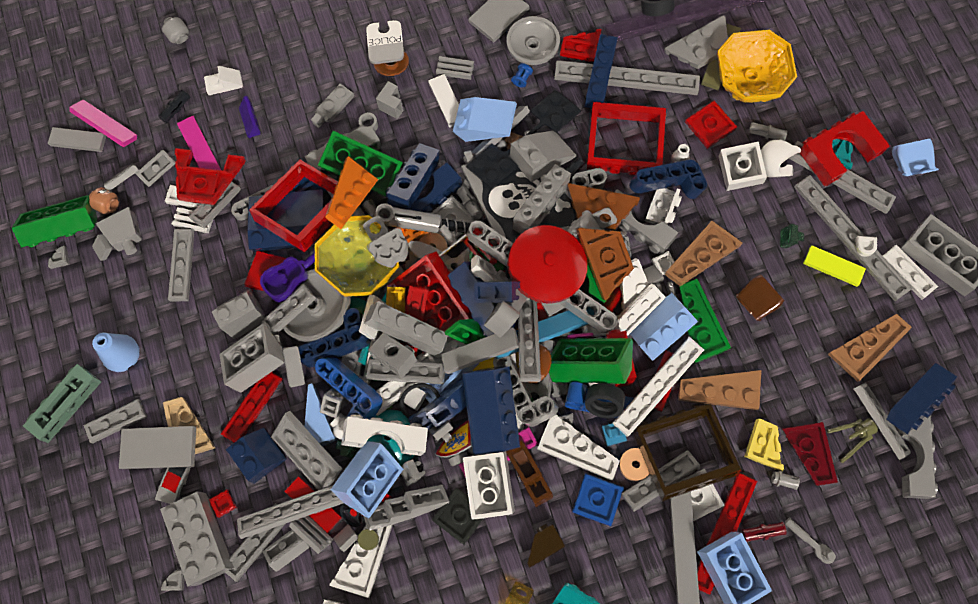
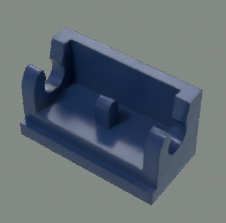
(495, 292)

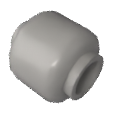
(175, 30)

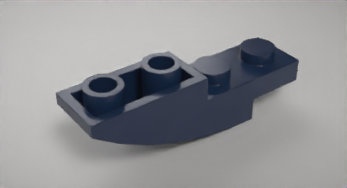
(443, 408)

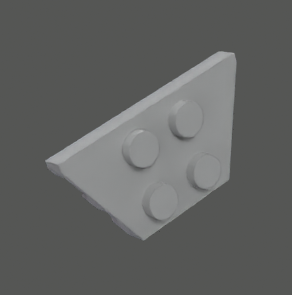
(701, 45)

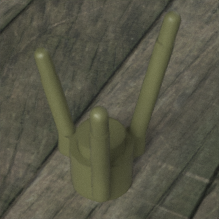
(863, 429)

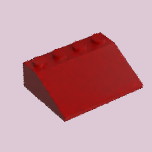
(443, 301)

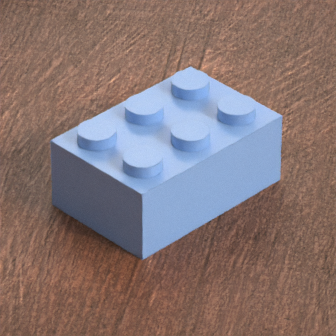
(734, 570)

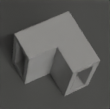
(389, 101)

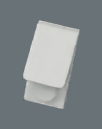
(225, 80)

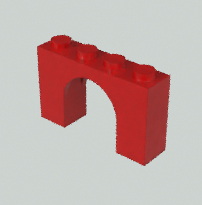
(855, 129)

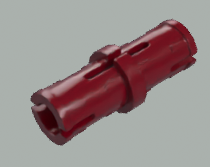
(764, 531)

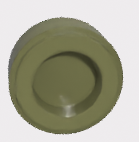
(368, 539)

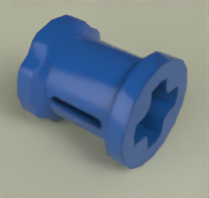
(524, 70)

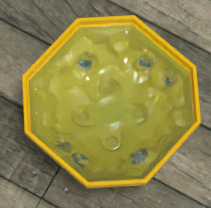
(347, 263)

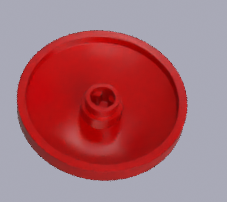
(547, 264)

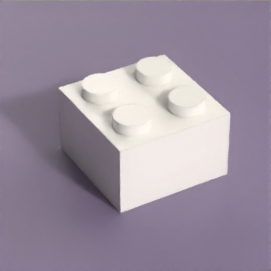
(742, 166)

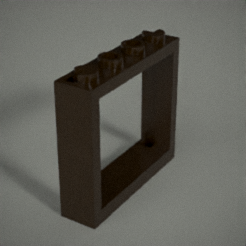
(682, 417)

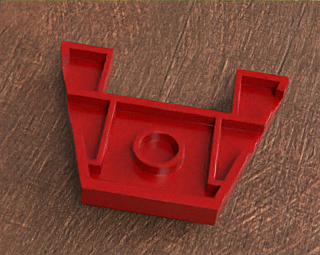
(203, 184)

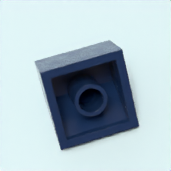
(256, 455)

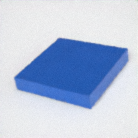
(597, 500)

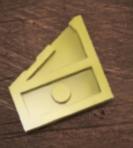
(764, 445)

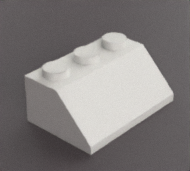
(488, 485)

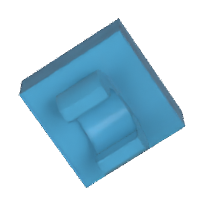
(613, 435)

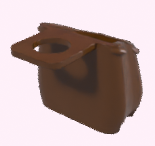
(759, 298)

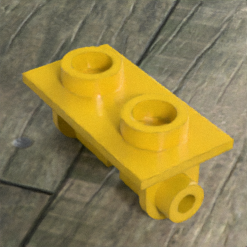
(396, 298)

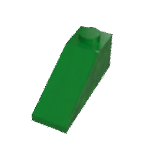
(465, 331)

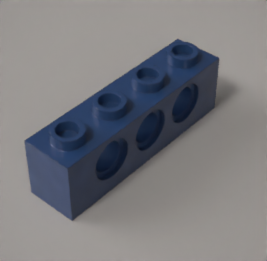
(413, 177)

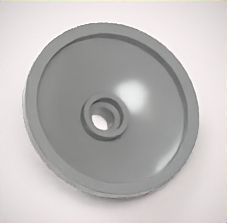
(533, 32)

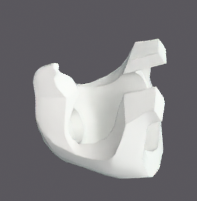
(774, 154)

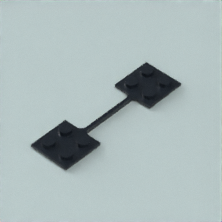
(495, 165)

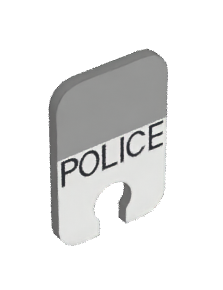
(385, 46)

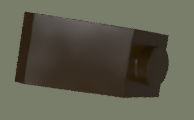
(545, 544)

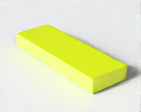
(834, 266)

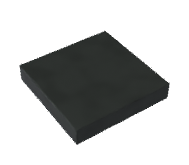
(456, 517)

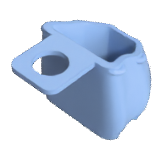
(915, 157)

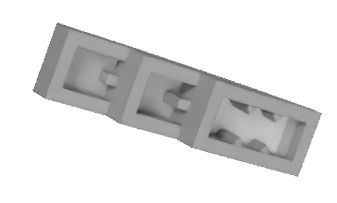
(407, 507)

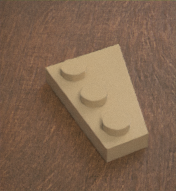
(180, 414)

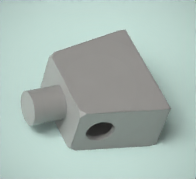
(121, 230)

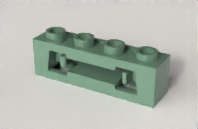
(61, 403)

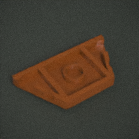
(595, 199)
(606, 258)

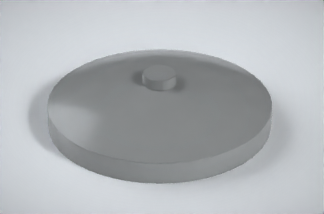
(323, 315)

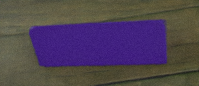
(249, 118)

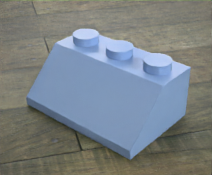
(663, 326)
(367, 478)

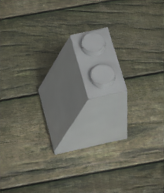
(239, 314)

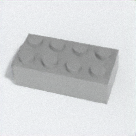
(944, 254)
(196, 538)

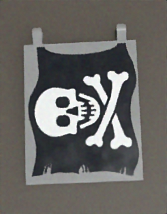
(509, 196)

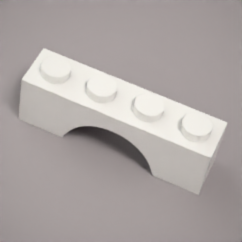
(409, 438)

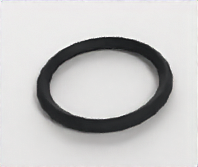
(409, 389)

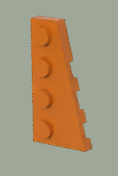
(349, 192)

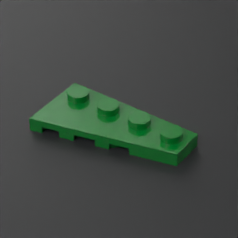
(707, 330)

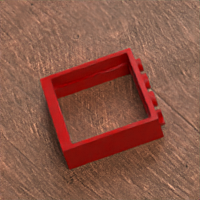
(625, 112)
(279, 190)

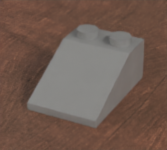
(539, 153)

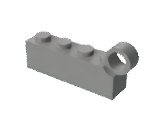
(362, 134)

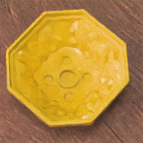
(756, 66)

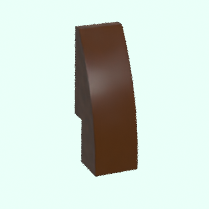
(529, 475)

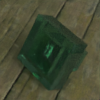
(790, 236)
(347, 451)

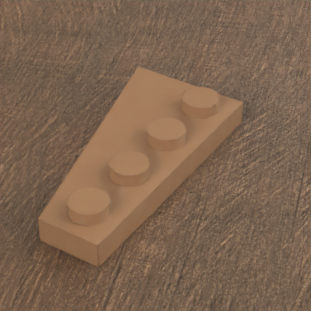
(702, 253)
(866, 350)
(728, 390)

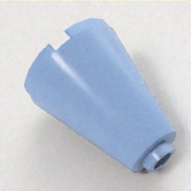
(116, 351)

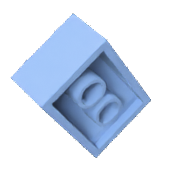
(484, 118)

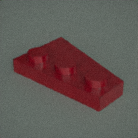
(813, 451)

